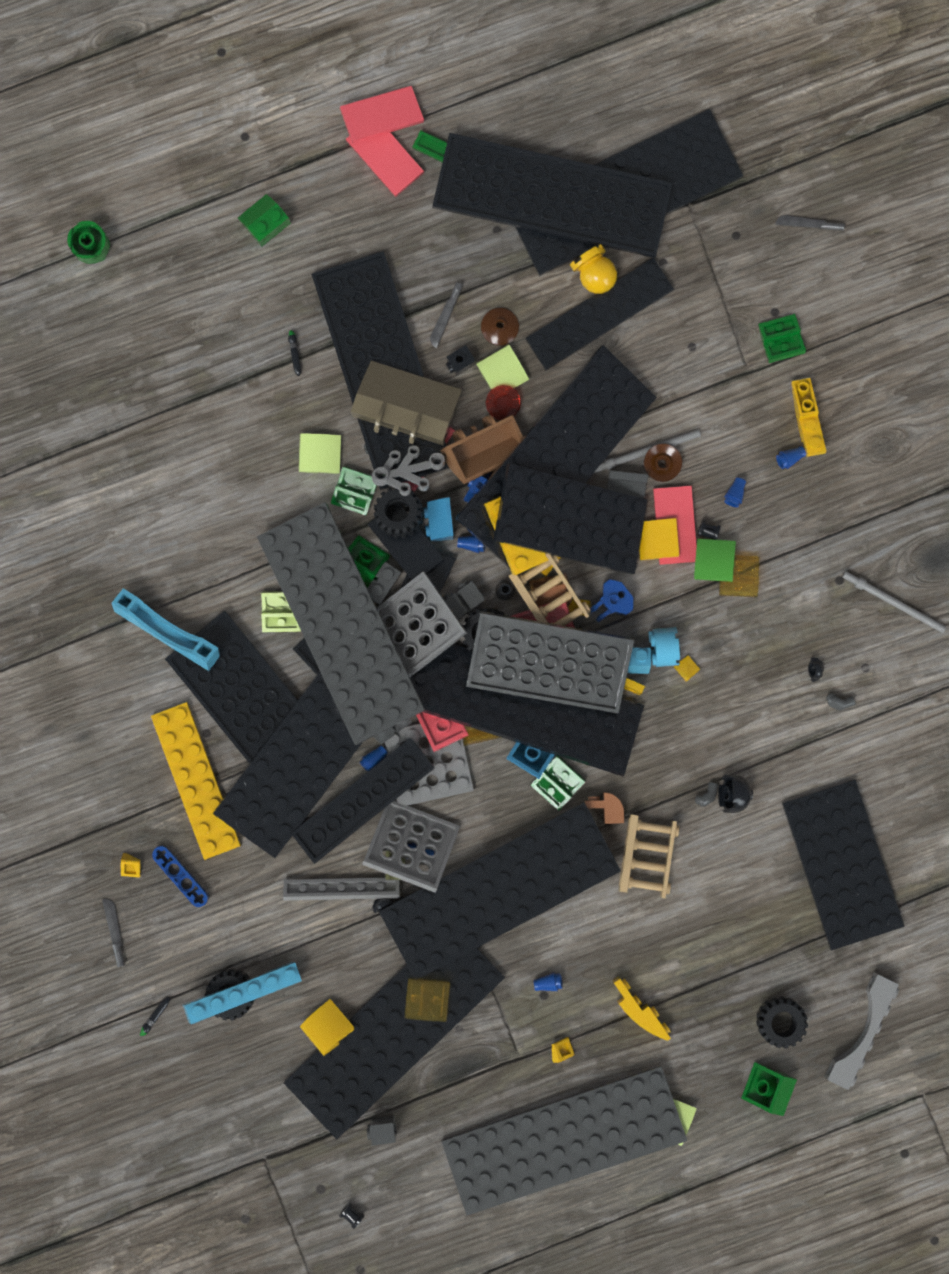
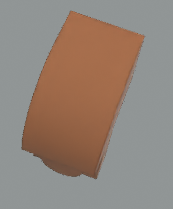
(612, 807)

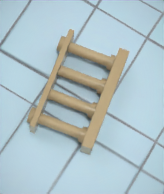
(531, 596)
(632, 844)

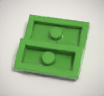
(715, 560)

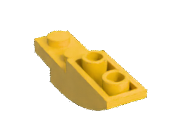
(807, 417)
(644, 1016)

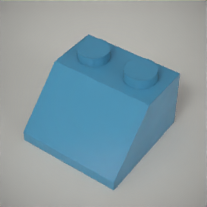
(440, 520)
(530, 759)

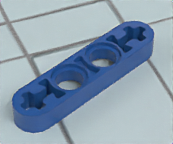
(183, 873)

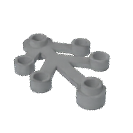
(405, 470)

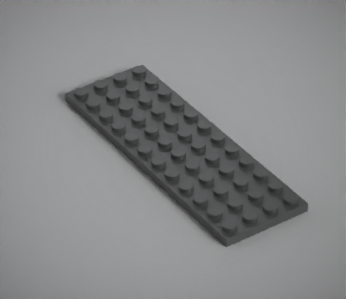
(341, 623)
(564, 1140)

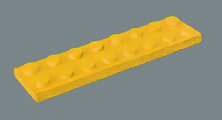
(194, 779)

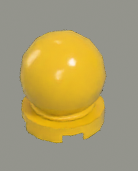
(596, 272)

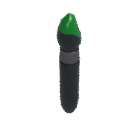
(292, 339)
(154, 1017)

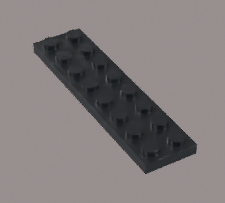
(599, 314)
(362, 800)

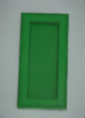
(430, 146)

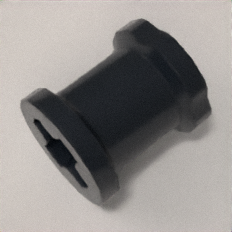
(708, 530)
(351, 1215)

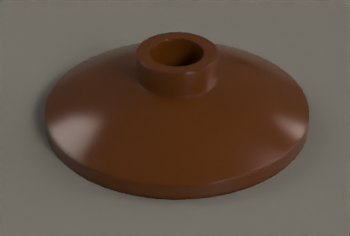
(496, 335)
(669, 455)

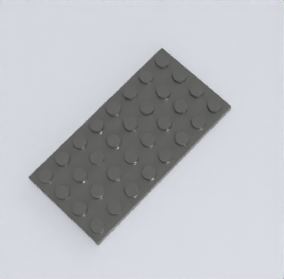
(549, 662)

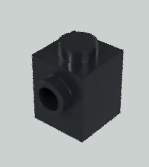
(460, 361)

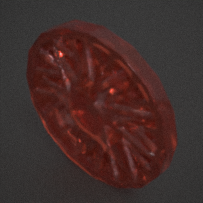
(502, 402)

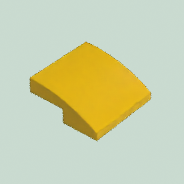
(659, 539)
(326, 1027)

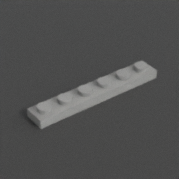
(340, 889)

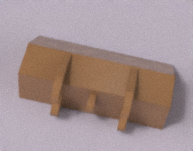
(483, 450)

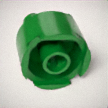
(81, 234)

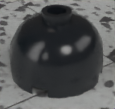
(734, 794)

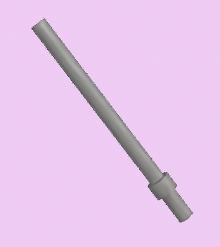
(610, 463)
(861, 583)

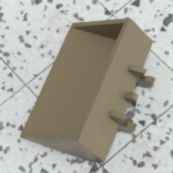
(405, 403)

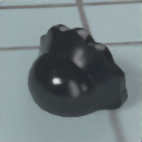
(815, 669)
(382, 903)

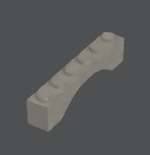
(845, 1067)

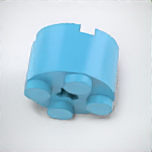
(665, 647)

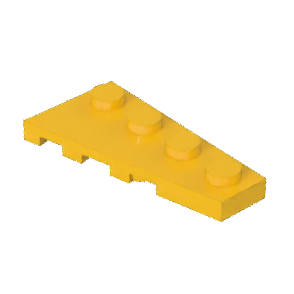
(518, 558)

